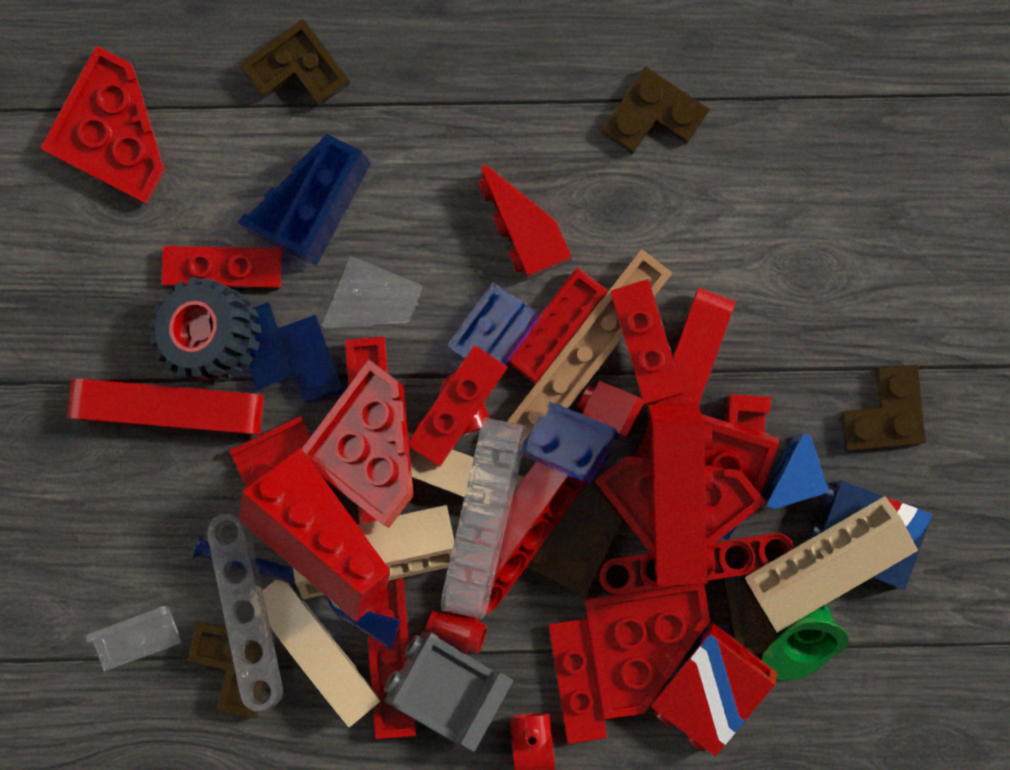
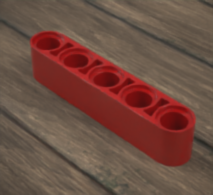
(695, 351)
(165, 406)
(533, 515)
(751, 545)

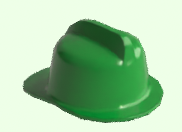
(806, 645)

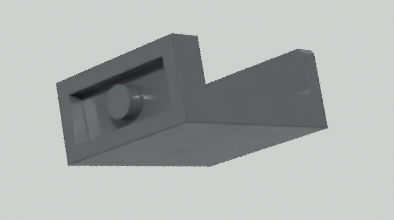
(446, 690)

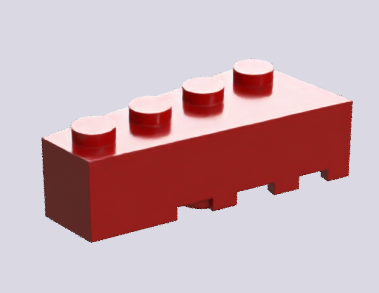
(680, 494)
(315, 534)

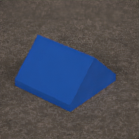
(796, 475)

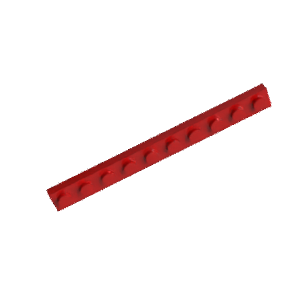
(383, 661)

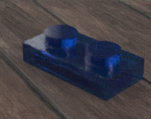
(310, 358)

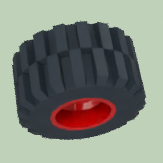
(204, 331)

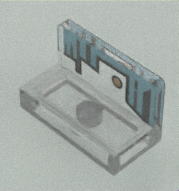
(135, 638)

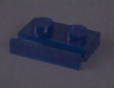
(495, 325)
(569, 442)

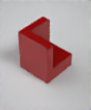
(747, 411)

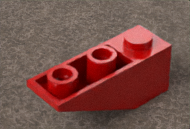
(531, 231)

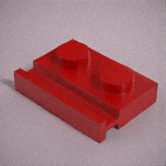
(269, 449)

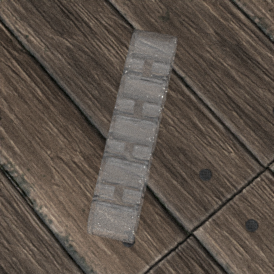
(483, 518)
(259, 627)

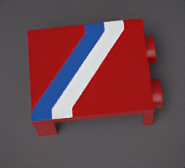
(714, 691)

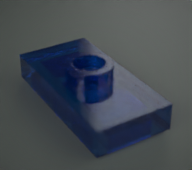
(271, 360)

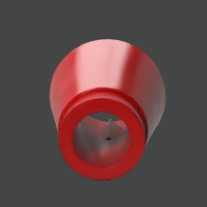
(459, 631)

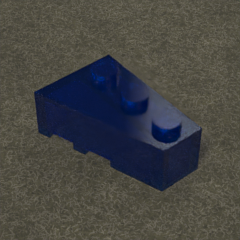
(310, 200)

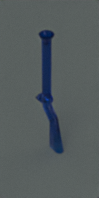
(378, 626)

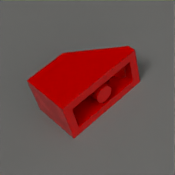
(611, 407)

